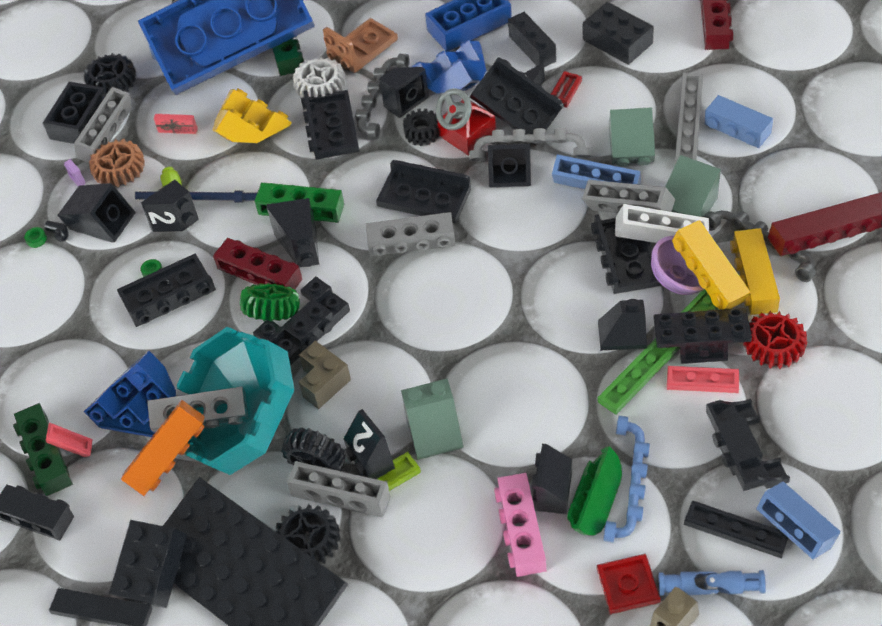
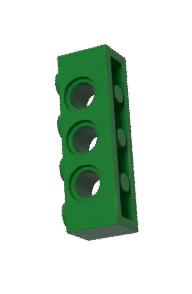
(325, 203)

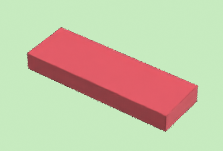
(703, 379)

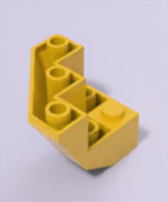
(247, 119)

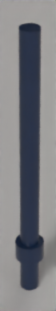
(237, 196)

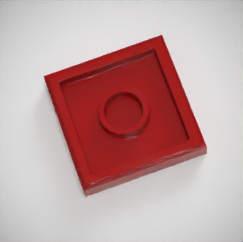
(628, 584)

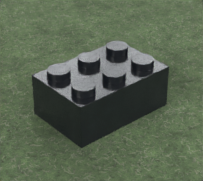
(618, 33)
(73, 111)
(148, 563)

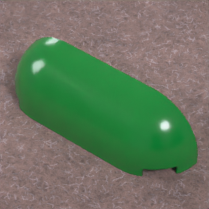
(595, 493)

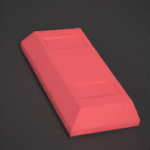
(69, 440)

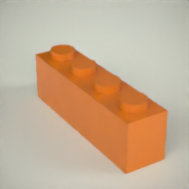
(163, 447)

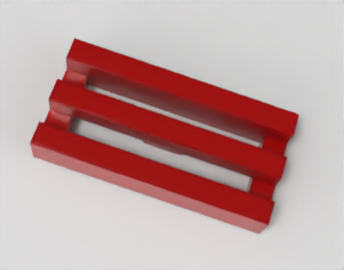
(578, 79)

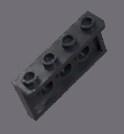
(516, 98)
(330, 124)
(424, 190)
(623, 258)
(166, 290)

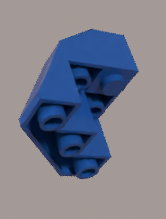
(455, 69)
(125, 402)

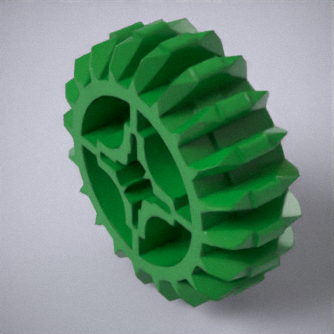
(269, 302)

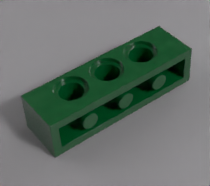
(287, 56)
(33, 427)

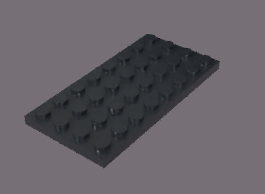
(245, 567)

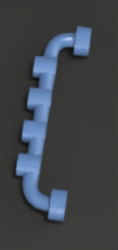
(636, 490)

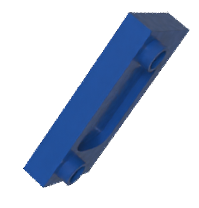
(210, 36)

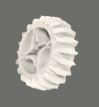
(319, 77)

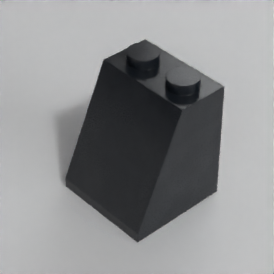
(97, 211)
(296, 230)

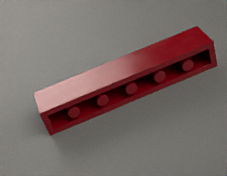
(826, 225)

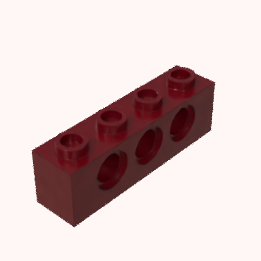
(716, 24)
(255, 265)

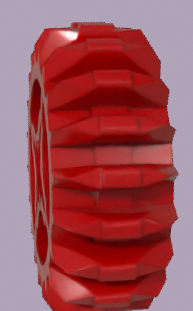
(776, 340)

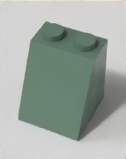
(631, 136)
(693, 186)
(432, 418)

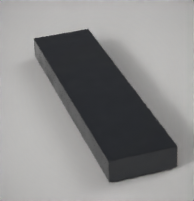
(736, 529)
(100, 608)

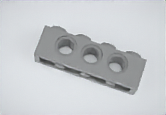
(103, 123)
(611, 196)
(410, 234)
(233, 397)
(338, 489)

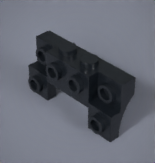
(307, 324)
(739, 446)

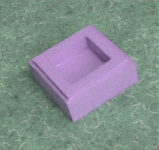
(74, 172)

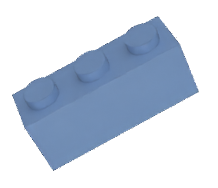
(738, 121)
(798, 520)

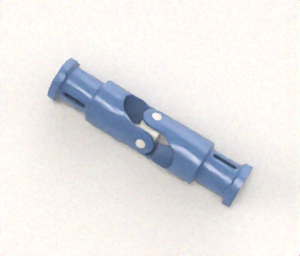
(726, 582)

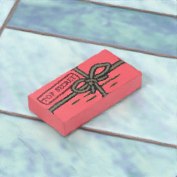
(175, 123)

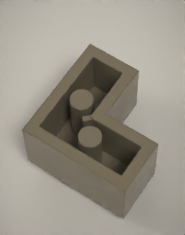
(324, 374)

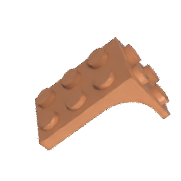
(360, 45)

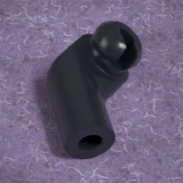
(60, 230)

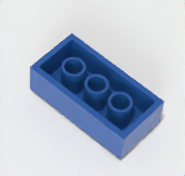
(466, 20)

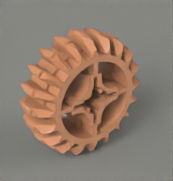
(117, 163)

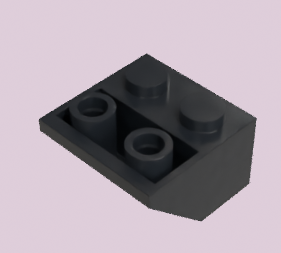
(552, 480)

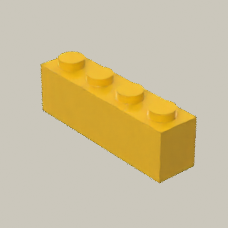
(710, 266)
(755, 271)

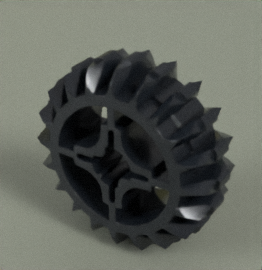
(111, 72)
(313, 449)
(322, 532)

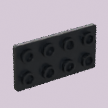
(702, 334)

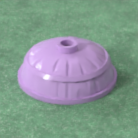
(671, 269)

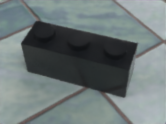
(532, 39)
(35, 511)

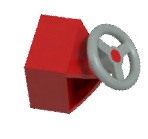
(464, 121)

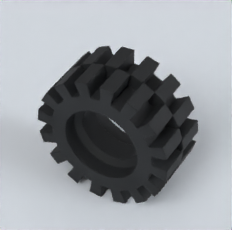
(417, 119)

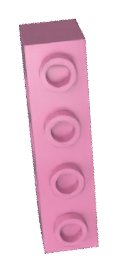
(527, 560)

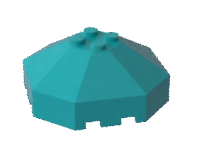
(265, 374)

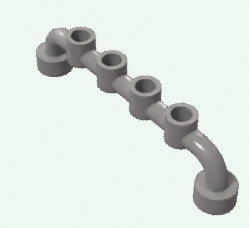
(538, 137)

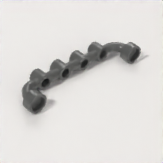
(370, 101)
(804, 271)

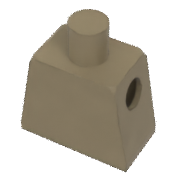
(676, 610)

